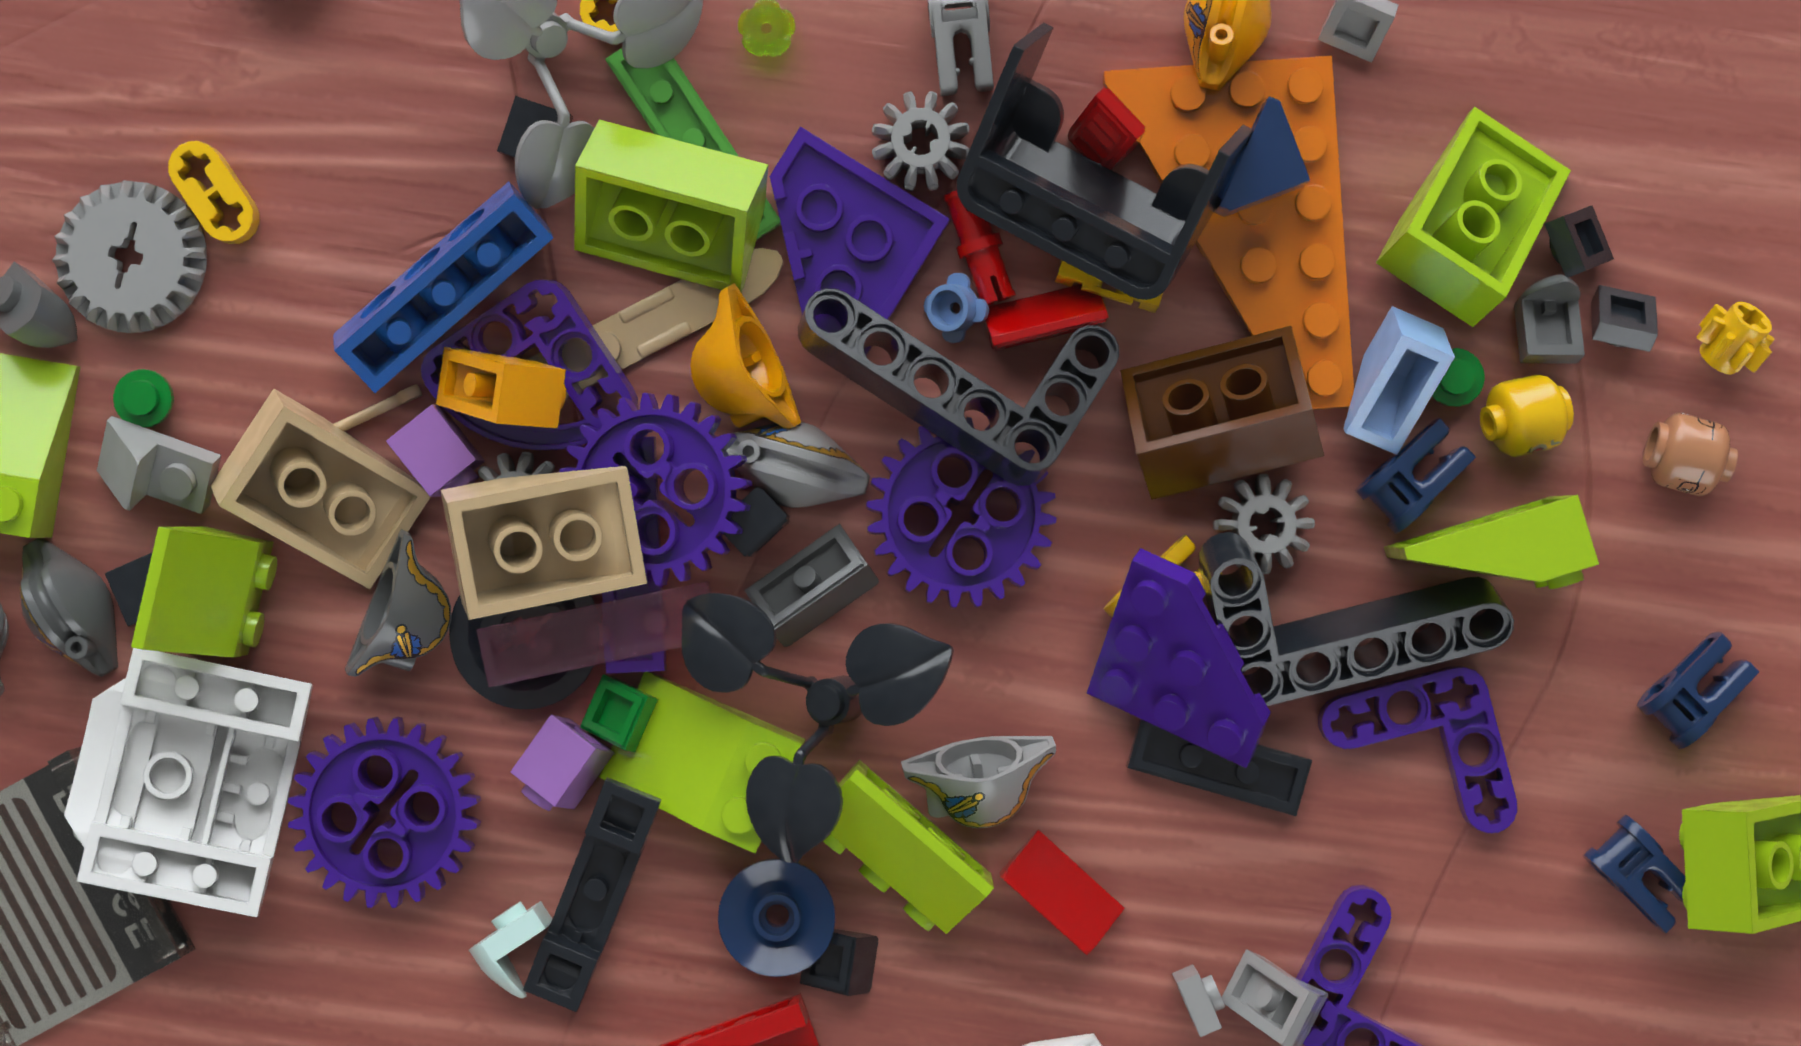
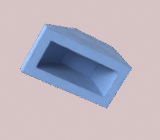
(1397, 379)

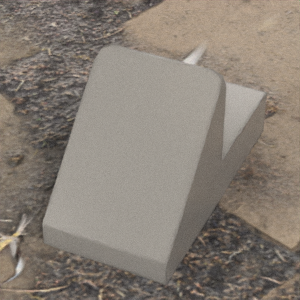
(149, 463)
(1273, 999)

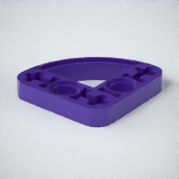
(550, 339)

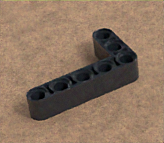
(959, 388)
(1337, 633)

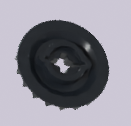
(522, 694)

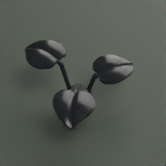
(889, 682)

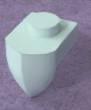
(513, 929)

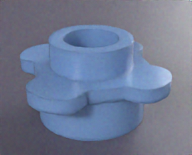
(940, 302)

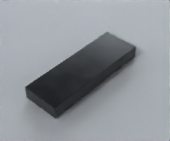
(1270, 780)

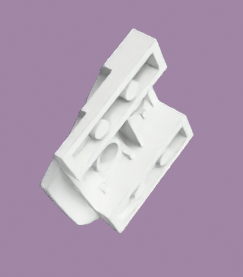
(187, 780)

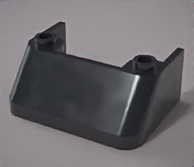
(1075, 205)

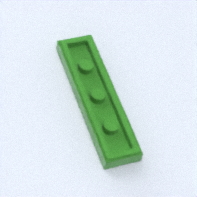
(677, 112)

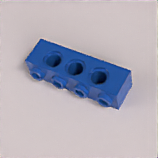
(441, 287)

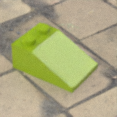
(1474, 218)
(34, 438)
(1530, 542)
(204, 592)
(700, 759)
(1742, 864)

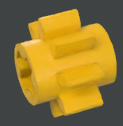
(1735, 338)

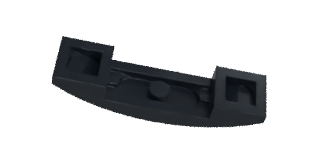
(593, 894)

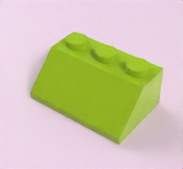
(668, 205)
(907, 852)

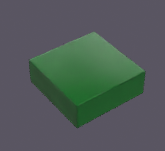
(618, 713)

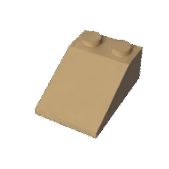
(319, 495)
(543, 539)

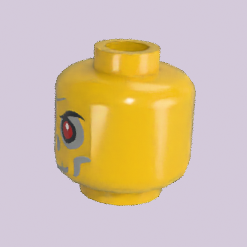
(1527, 415)

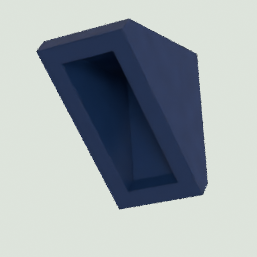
(1267, 165)

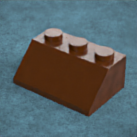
(1221, 413)

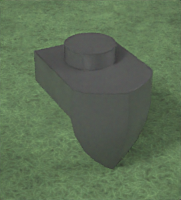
(34, 311)
(1550, 322)

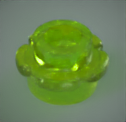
(766, 44)

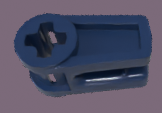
(1396, 489)
(1675, 695)
(1626, 859)

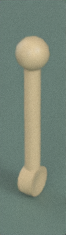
(377, 409)

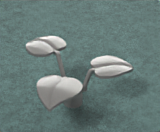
(503, 28)

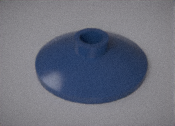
(771, 947)

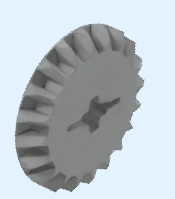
(149, 292)

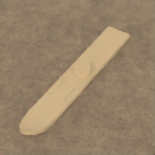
(664, 318)

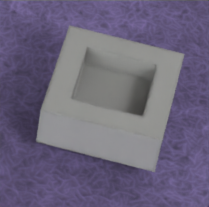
(1358, 26)
(1200, 998)

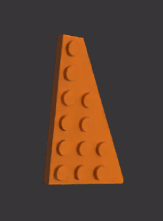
(1283, 256)

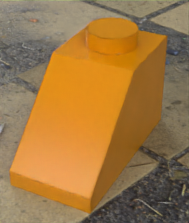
(501, 388)

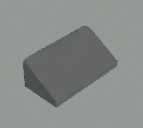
(813, 585)

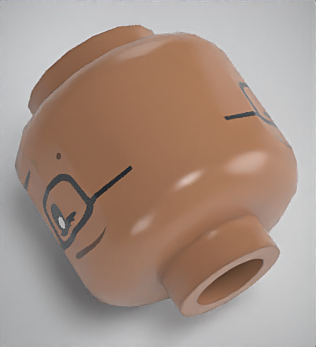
(1689, 454)

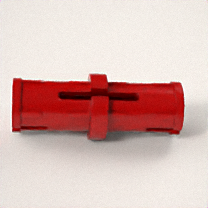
(981, 252)

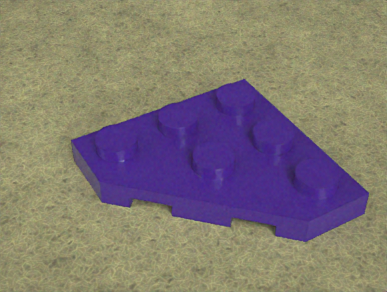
(849, 228)
(1177, 665)

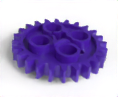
(687, 448)
(1004, 542)
(345, 779)

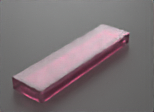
(585, 635)

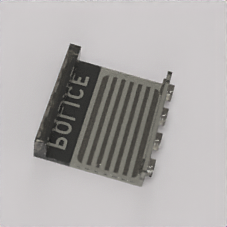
(62, 937)

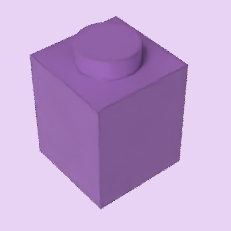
(436, 451)
(560, 764)

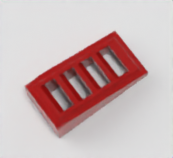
(1106, 130)

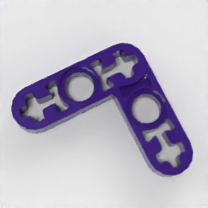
(1452, 725)
(1337, 1015)

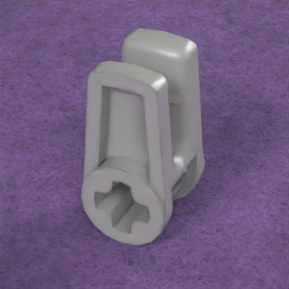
(970, 21)

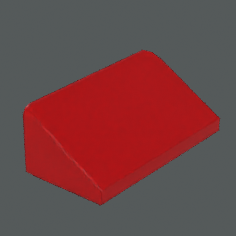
(1043, 317)
(1062, 892)

